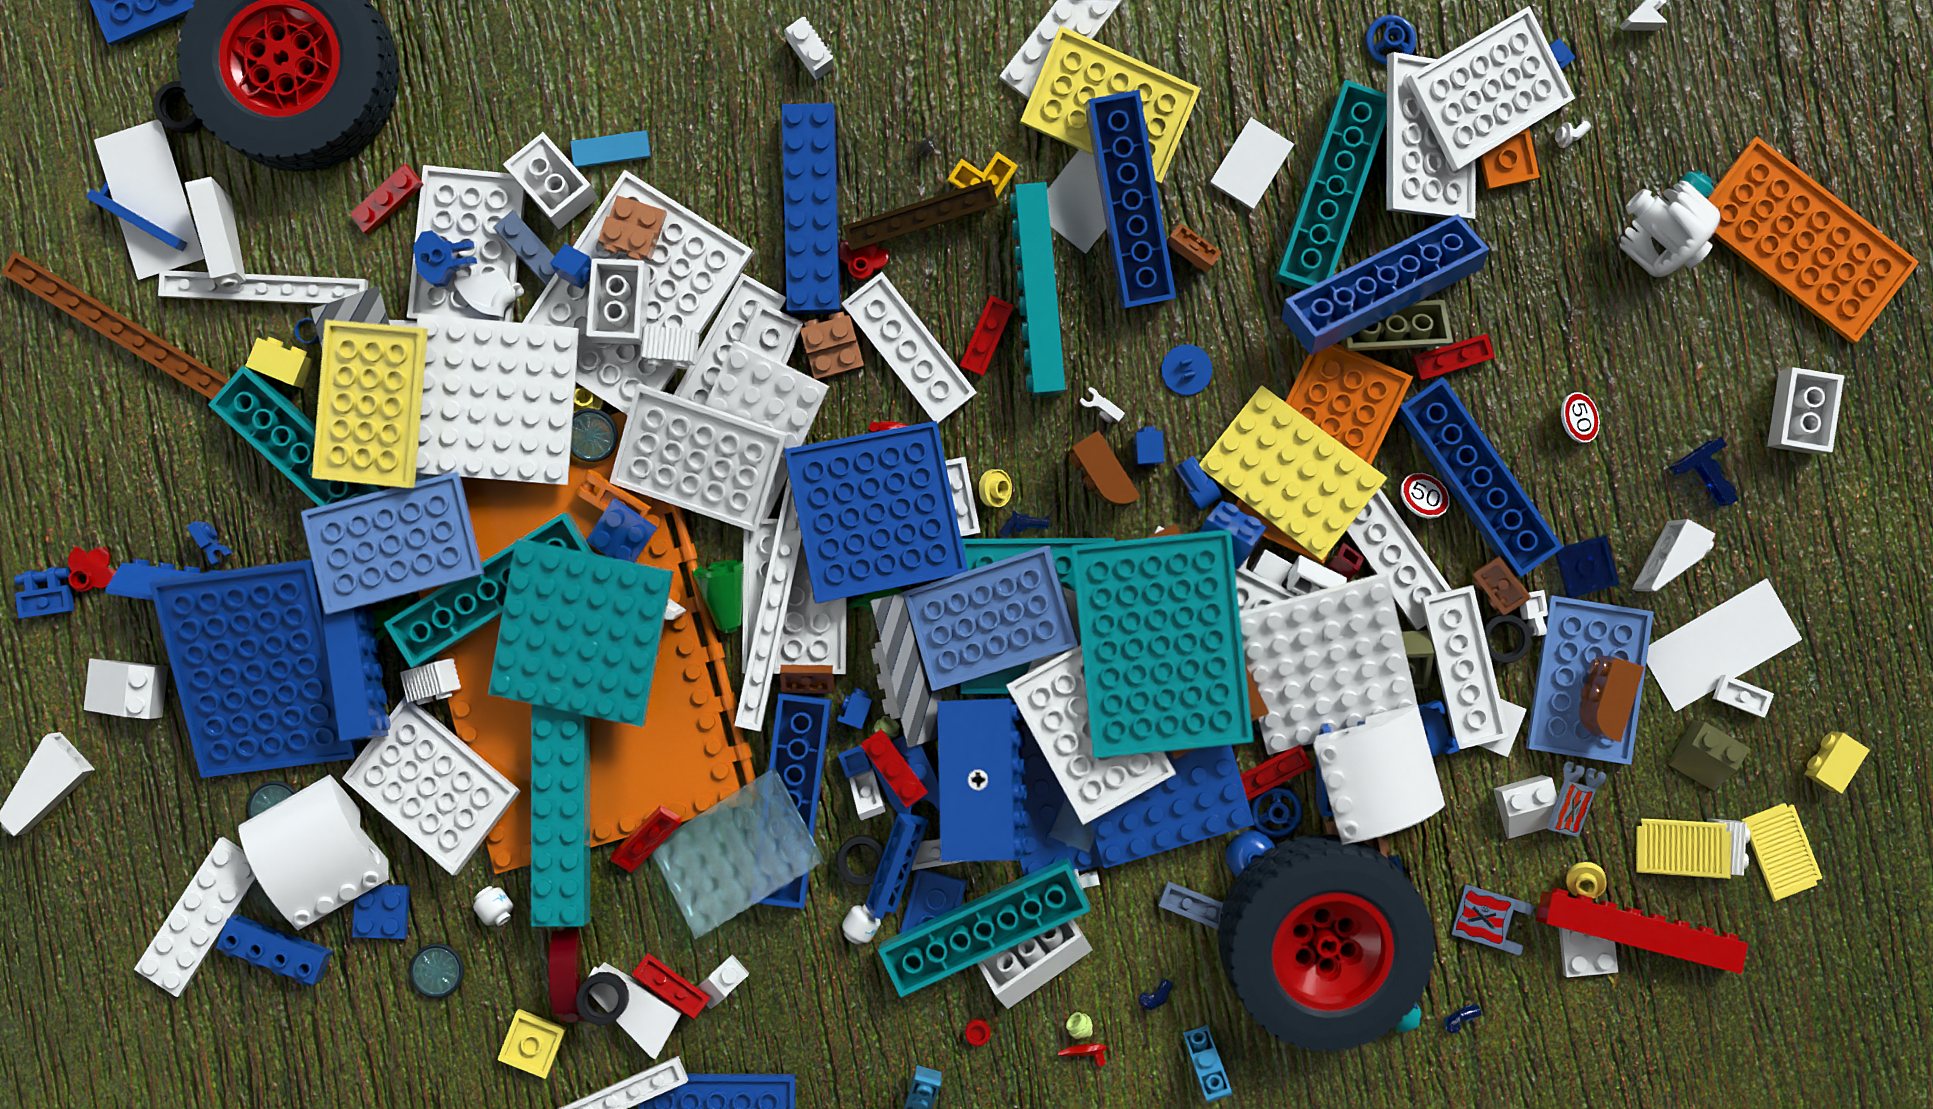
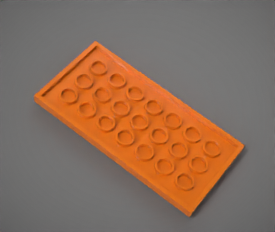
(1807, 240)
(1351, 402)

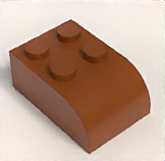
(1102, 471)
(1609, 696)

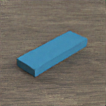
(610, 149)

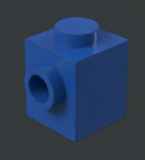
(572, 266)

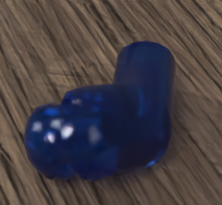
(1158, 998)
(1463, 1014)

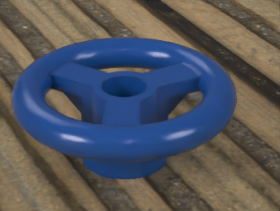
(1391, 30)
(1282, 818)

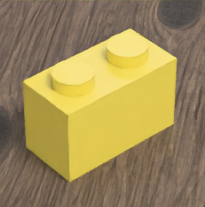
(280, 363)
(1836, 761)

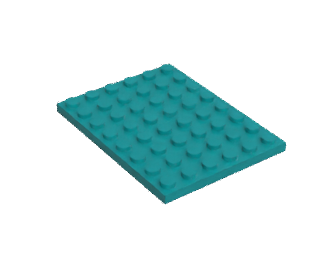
(1162, 643)

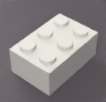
(618, 301)
(1805, 411)

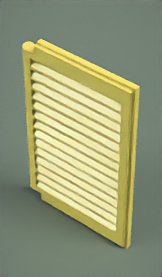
(1683, 848)
(1782, 851)

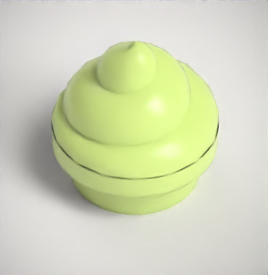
(889, 725)
(1079, 1025)

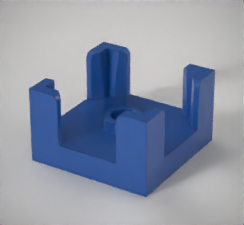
(1435, 728)

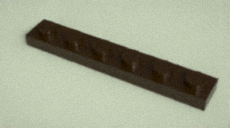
(921, 215)

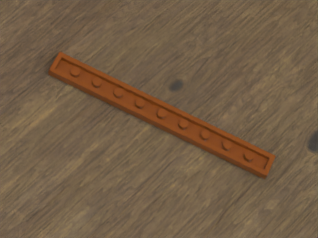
(114, 325)

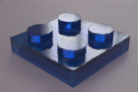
(1586, 566)

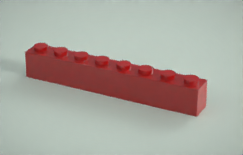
(1640, 931)

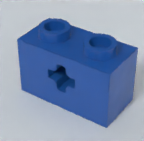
(1147, 447)

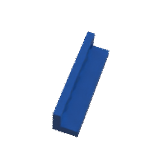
(103, 200)
(892, 862)

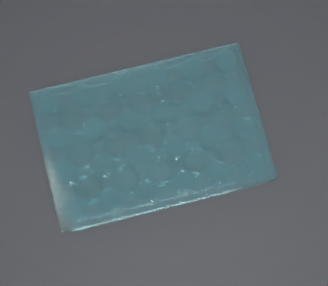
(736, 853)

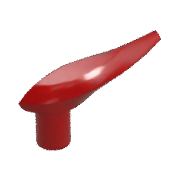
(884, 425)
(1085, 1050)

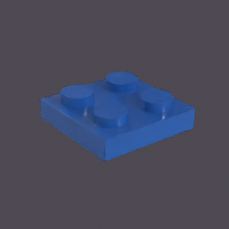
(621, 532)
(382, 912)

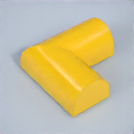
(998, 170)

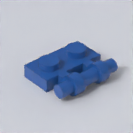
(43, 601)

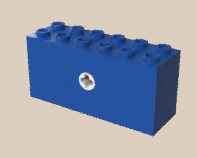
(976, 817)

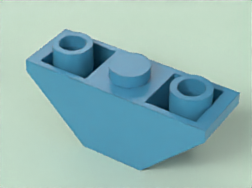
(1207, 1064)
(923, 1088)

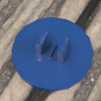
(1186, 369)

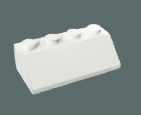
(1033, 962)

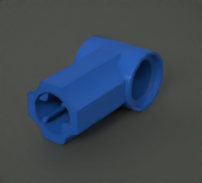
(1201, 488)

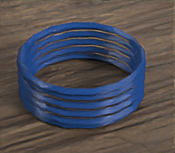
(296, 330)

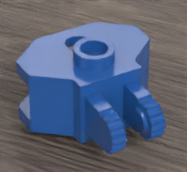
(442, 257)

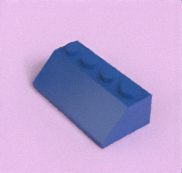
(135, 577)

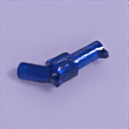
(1021, 522)

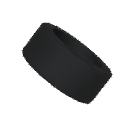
(161, 103)
(1524, 638)
(846, 873)
(582, 998)

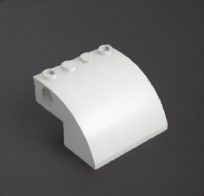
(1379, 774)
(312, 852)

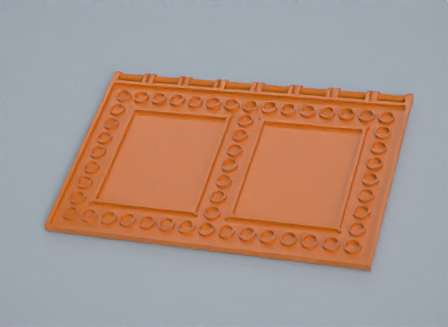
(680, 751)

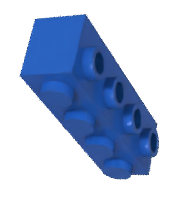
(274, 950)

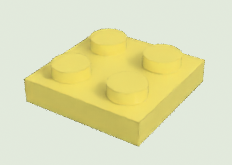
(532, 1043)

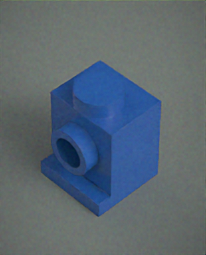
(856, 708)

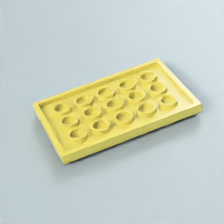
(1086, 70)
(370, 403)
(1292, 472)

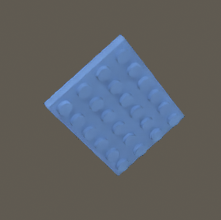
(392, 543)
(991, 618)
(1573, 639)

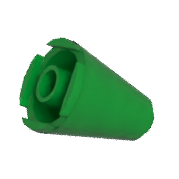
(722, 592)

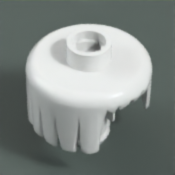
(1678, 225)

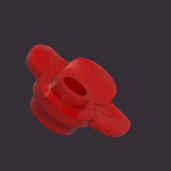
(869, 256)
(93, 565)

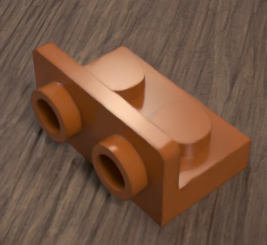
(1193, 247)
(1501, 585)
(807, 679)

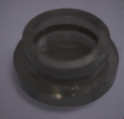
(926, 146)

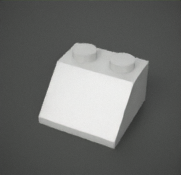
(1526, 805)

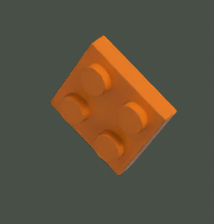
(1510, 162)

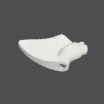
(489, 292)

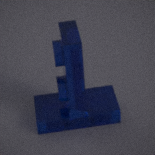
(1708, 470)

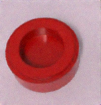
(977, 1032)

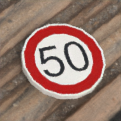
(1580, 417)
(1425, 495)

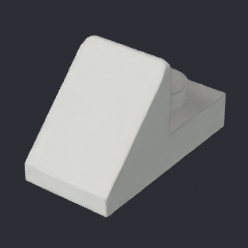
(1645, 17)
(867, 794)
(723, 980)

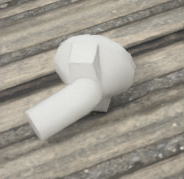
(1566, 134)

